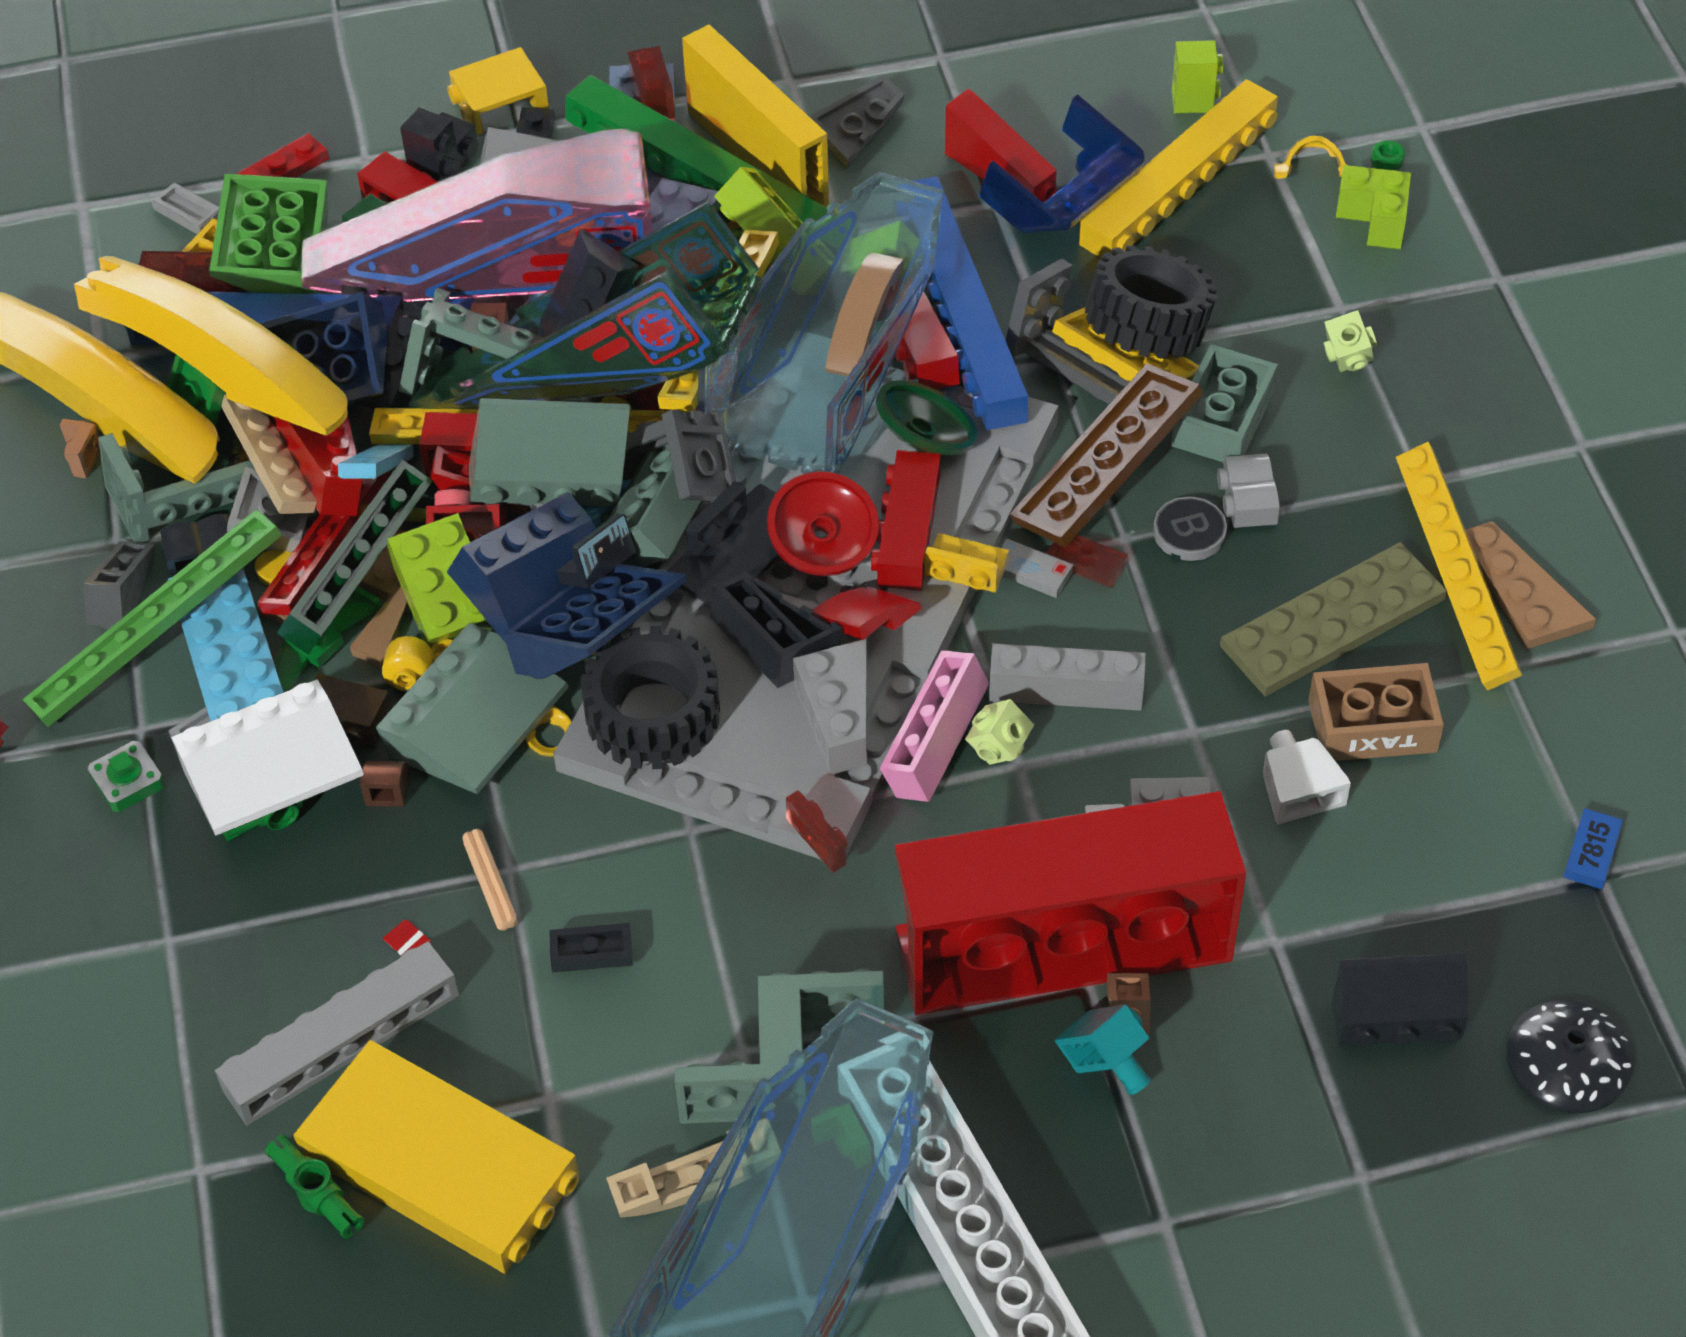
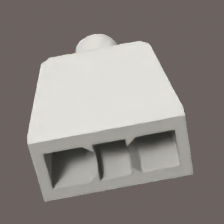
(1302, 778)

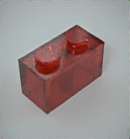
(651, 80)

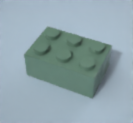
(1231, 407)

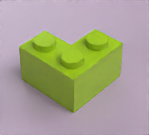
(1377, 198)

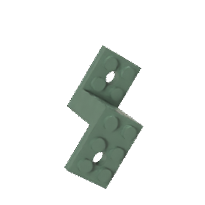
(785, 1009)

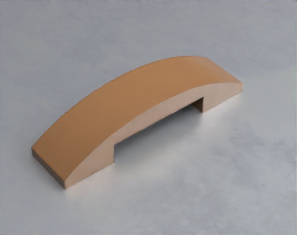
(861, 311)

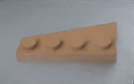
(1524, 591)

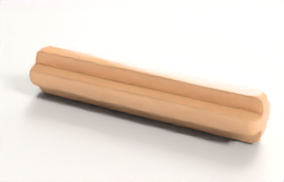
(490, 880)

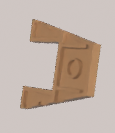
(385, 625)

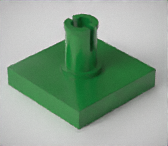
(196, 389)

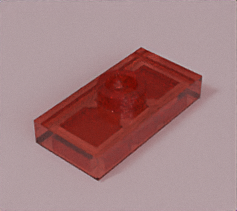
(1091, 559)

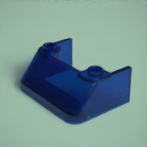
(1102, 166)

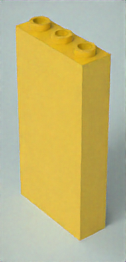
(753, 115)
(438, 1156)

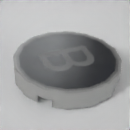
(1190, 528)

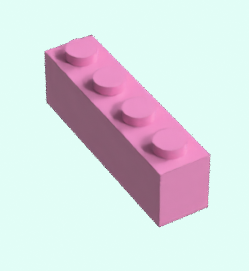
(934, 726)

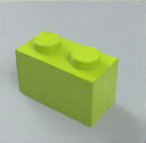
(1195, 76)

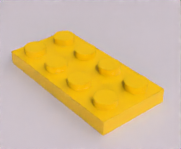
(1080, 334)

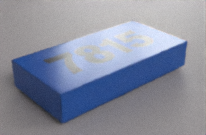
(1593, 848)

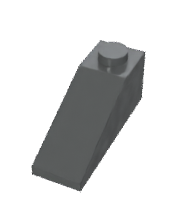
(117, 583)

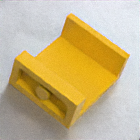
(495, 84)

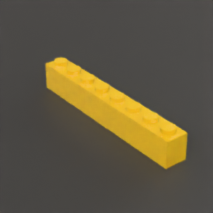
(1179, 169)

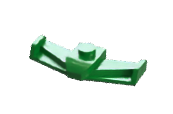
(291, 660)

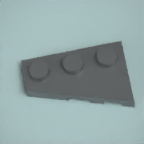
(858, 117)

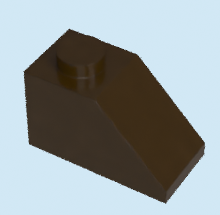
(357, 708)

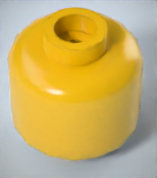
(406, 662)

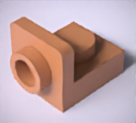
(81, 446)
(1133, 991)

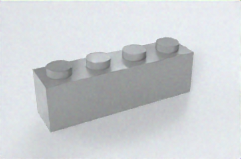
(1067, 676)

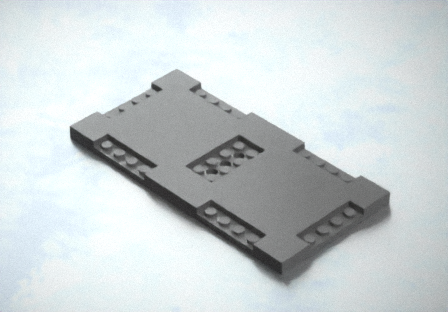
(763, 733)

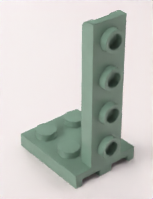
(463, 325)
(165, 504)

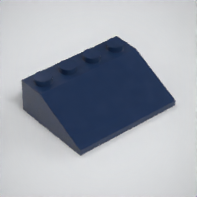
(342, 341)
(517, 564)
(585, 618)

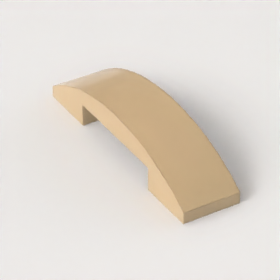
(660, 1188)

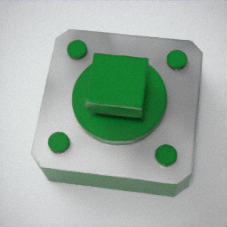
(126, 776)

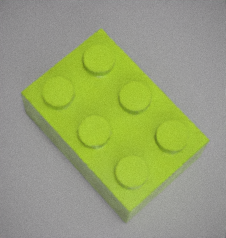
(421, 565)

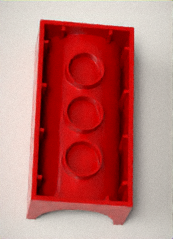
(1069, 902)

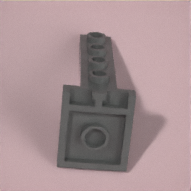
(1031, 327)
(696, 449)

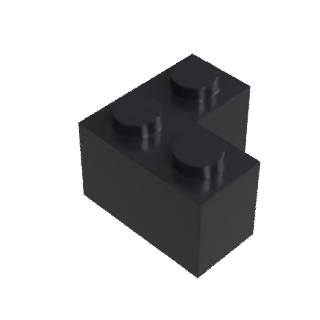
(438, 143)

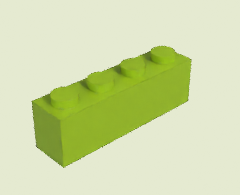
(757, 207)

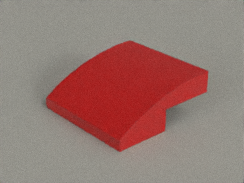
(865, 610)

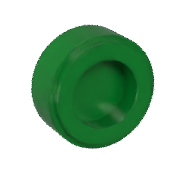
(1388, 155)

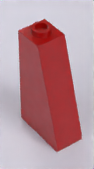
(979, 136)

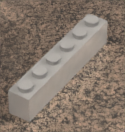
(336, 1032)

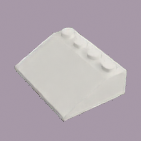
(266, 756)

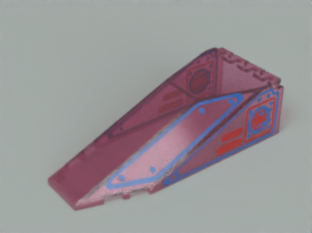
(492, 226)

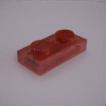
(809, 822)

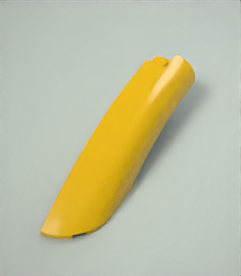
(217, 341)
(106, 389)

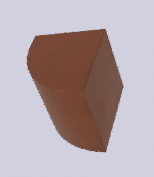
(384, 783)

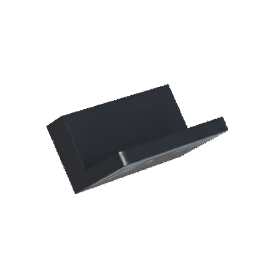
(598, 553)

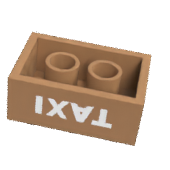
(1376, 711)

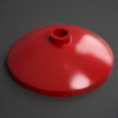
(828, 505)

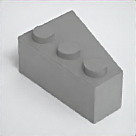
(835, 702)

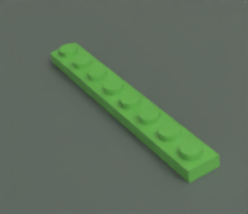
(151, 618)

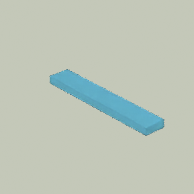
(375, 461)

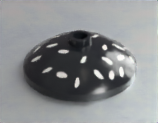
(1565, 1073)

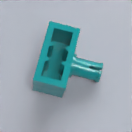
(1105, 1042)

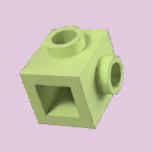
(1349, 342)
(999, 732)

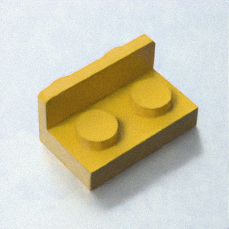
(966, 562)

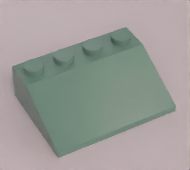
(548, 448)
(467, 711)

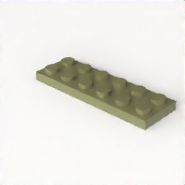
(1332, 619)

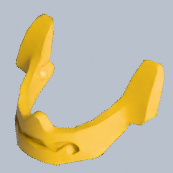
(1282, 170)

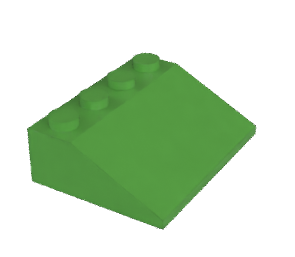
(264, 231)

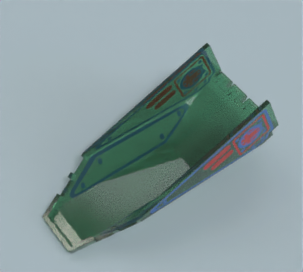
(671, 322)

